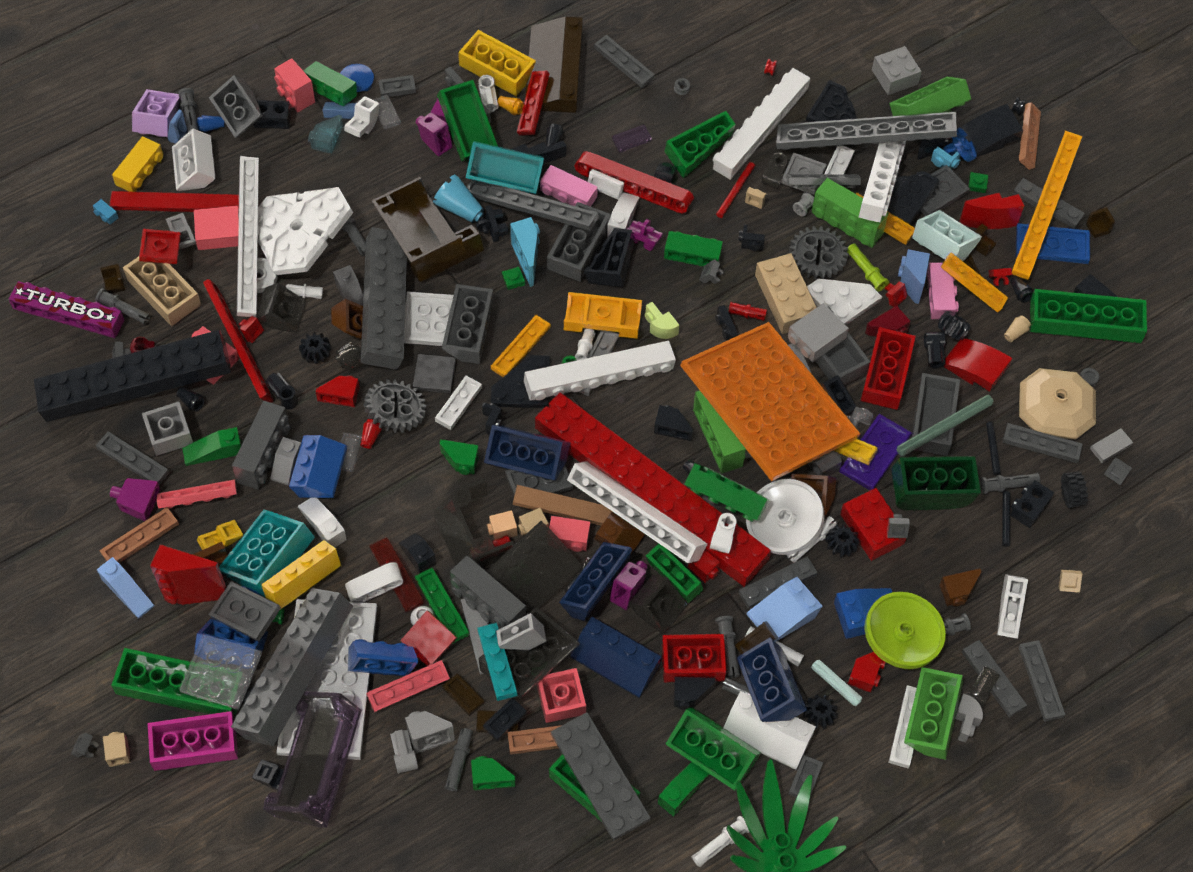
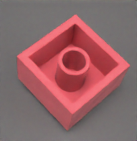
(294, 85)
(561, 695)

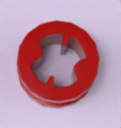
(770, 67)

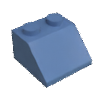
(913, 273)

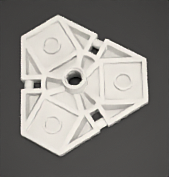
(293, 225)

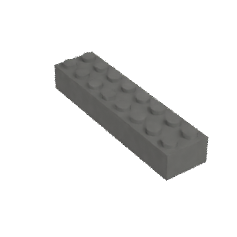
(383, 301)
(292, 666)

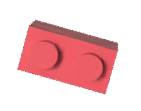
(571, 532)

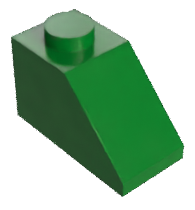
(461, 456)
(490, 774)

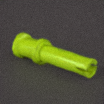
(871, 273)

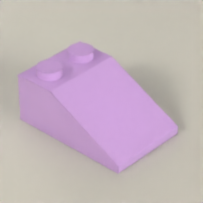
(154, 113)

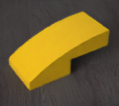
(225, 533)

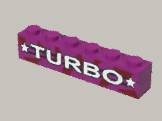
(66, 309)

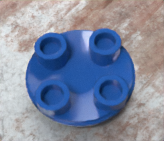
(360, 74)

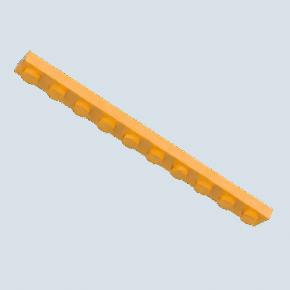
(1046, 205)

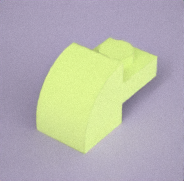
(661, 325)

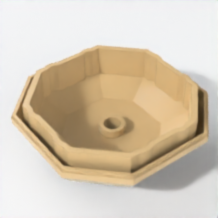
(1056, 416)

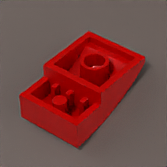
(992, 211)
(977, 363)

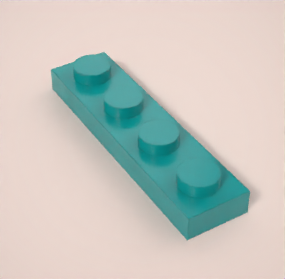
(497, 663)

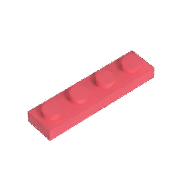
(199, 493)
(407, 686)

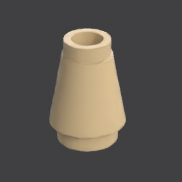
(1017, 328)

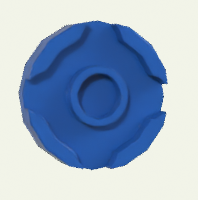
(961, 144)

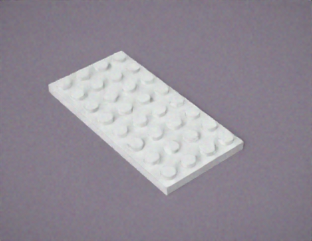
(334, 676)

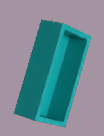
(504, 167)

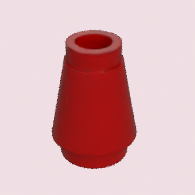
(369, 433)

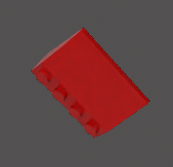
(186, 577)

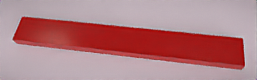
(170, 201)
(238, 341)

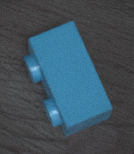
(106, 212)

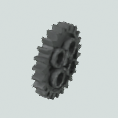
(835, 254)
(381, 405)

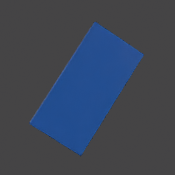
(1059, 244)

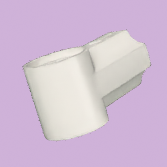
(488, 93)

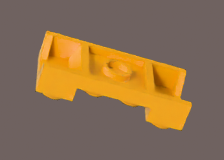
(603, 313)

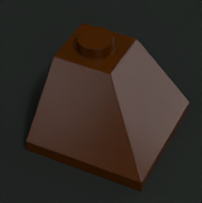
(348, 317)
(823, 486)
(619, 532)

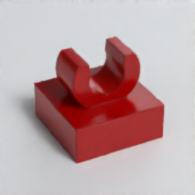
(1000, 273)
(896, 293)
(251, 328)

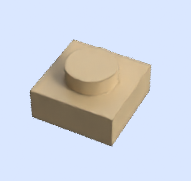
(755, 197)
(1070, 581)

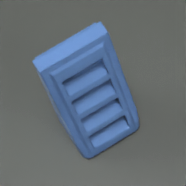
(177, 127)

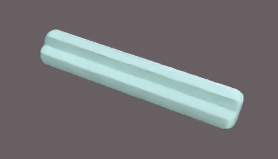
(836, 682)

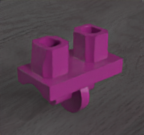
(645, 233)

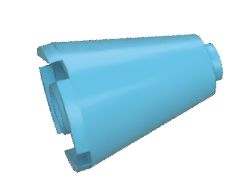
(458, 200)

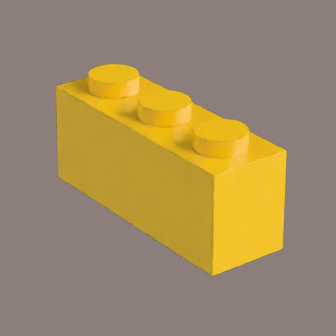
(138, 164)

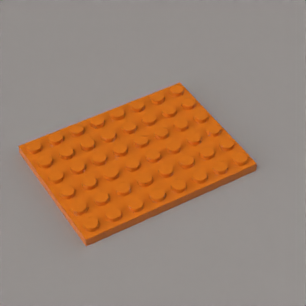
(770, 400)

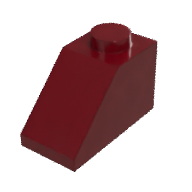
(892, 319)

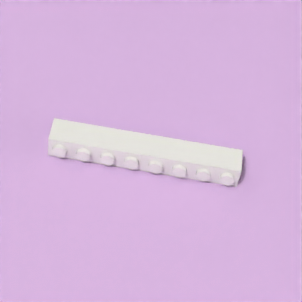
(761, 123)
(599, 370)
(637, 512)

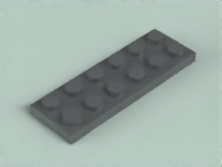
(600, 776)

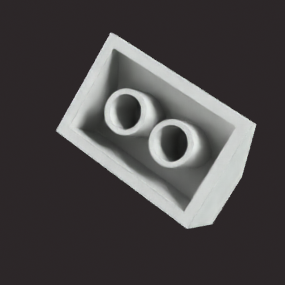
(193, 161)

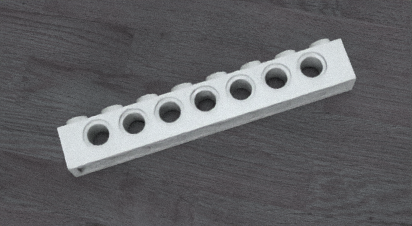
(881, 180)

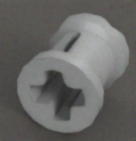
(804, 204)

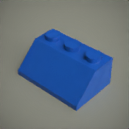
(317, 467)
(221, 631)
(381, 658)

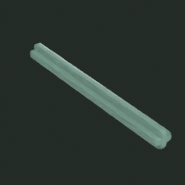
(944, 425)

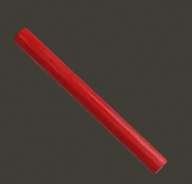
(735, 190)

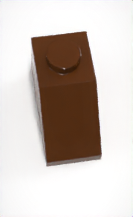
(958, 586)

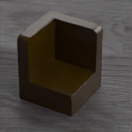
(1100, 222)
(985, 245)
(113, 278)

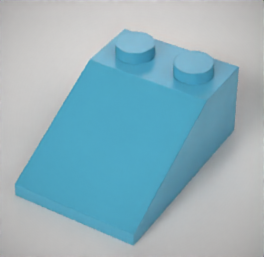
(525, 245)

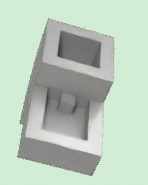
(179, 224)
(970, 714)

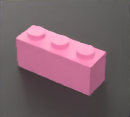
(567, 187)
(940, 291)

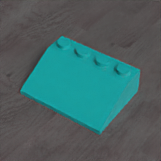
(266, 550)

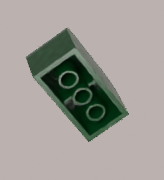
(935, 482)

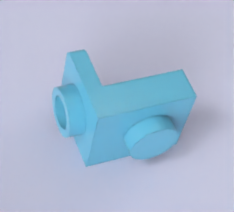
(941, 158)

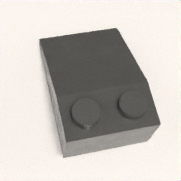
(236, 105)

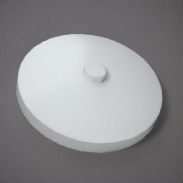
(790, 518)

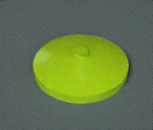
(904, 630)

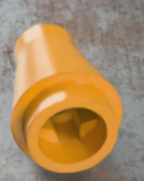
(512, 105)

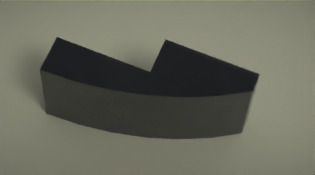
(268, 774)

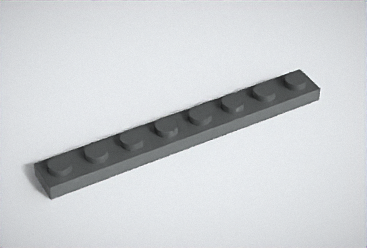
(533, 204)

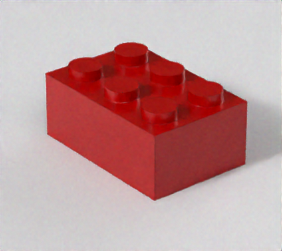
(870, 518)
(693, 656)

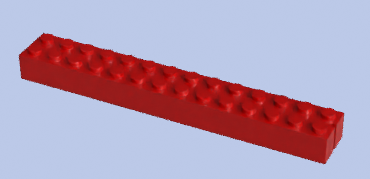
(633, 470)

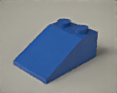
(853, 607)

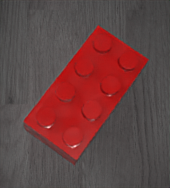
(888, 368)

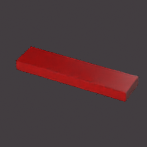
(533, 103)

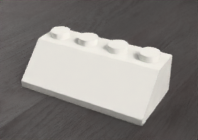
(776, 739)

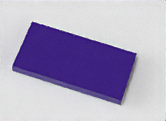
(886, 437)

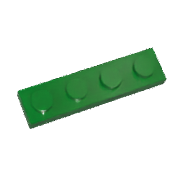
(441, 603)

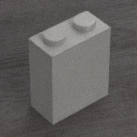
(817, 332)

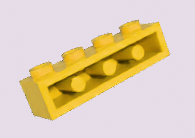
(301, 574)

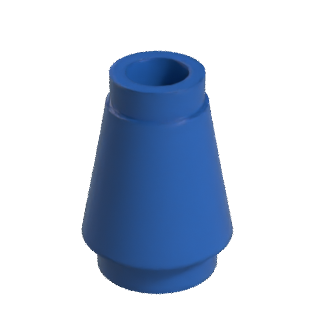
(209, 123)

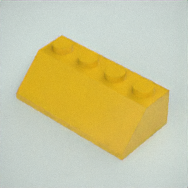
(491, 57)

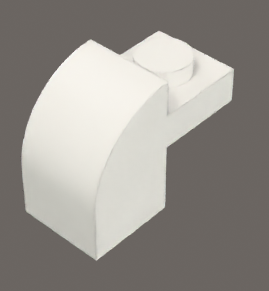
(364, 117)

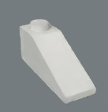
(623, 212)
(323, 522)
(1011, 605)

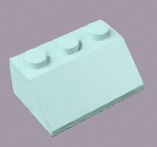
(945, 235)

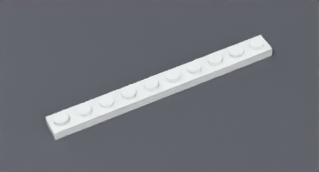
(247, 237)

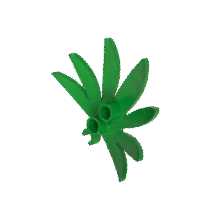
(779, 848)

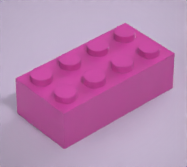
(192, 741)

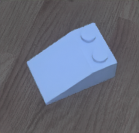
(786, 608)

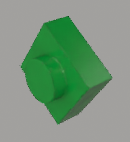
(978, 182)
(513, 278)

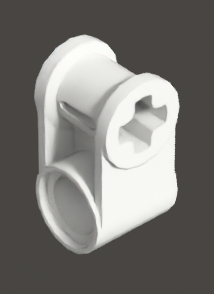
(723, 535)

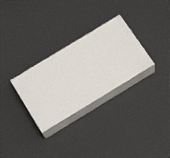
(606, 184)

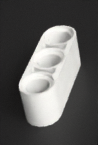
(374, 583)

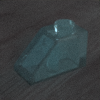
(326, 134)

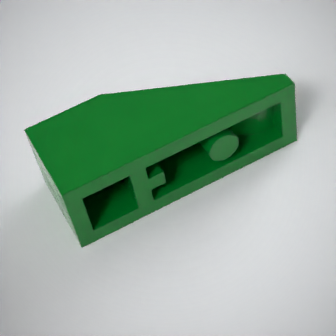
(213, 447)
(682, 788)

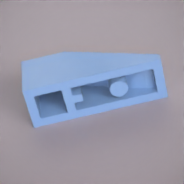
(125, 587)

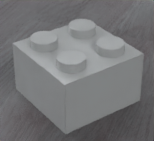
(896, 70)
(167, 428)

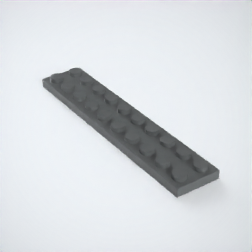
(867, 130)

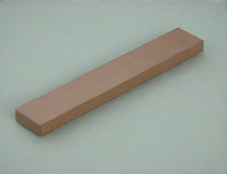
(560, 505)

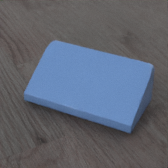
(333, 109)

